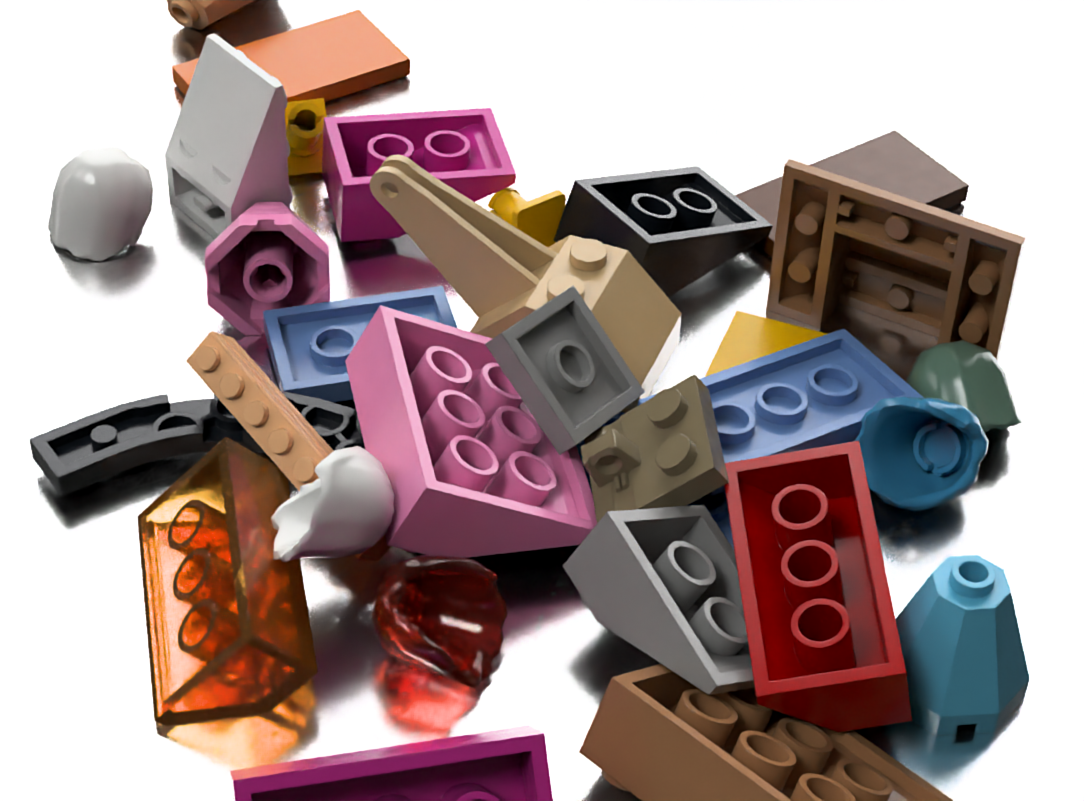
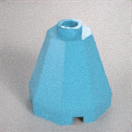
(963, 648)

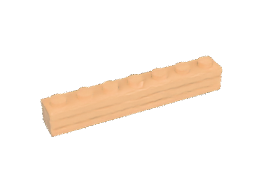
(265, 414)

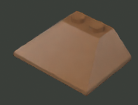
(889, 260)

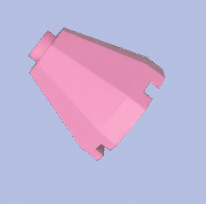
(265, 264)

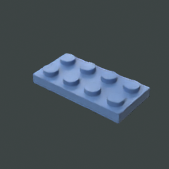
(799, 397)

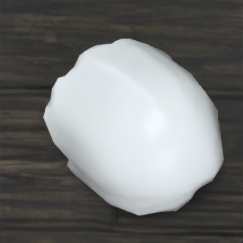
(100, 203)
(338, 512)

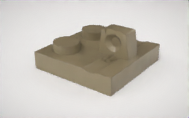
(657, 452)

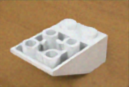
(228, 140)

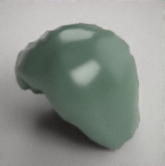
(968, 377)

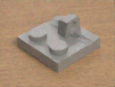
(565, 369)

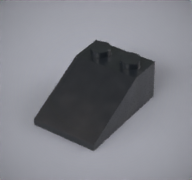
(668, 219)

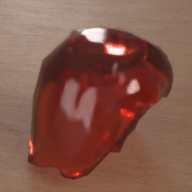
(441, 617)

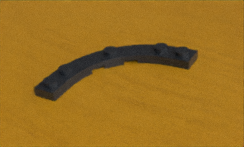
(160, 429)

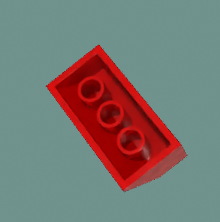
(816, 589)

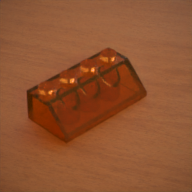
(219, 611)

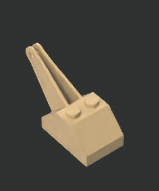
(511, 274)

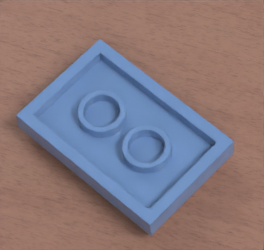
(315, 339)

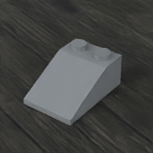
(669, 590)

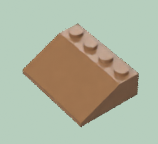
(683, 745)

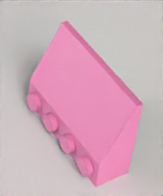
(460, 445)

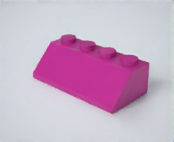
(468, 767)

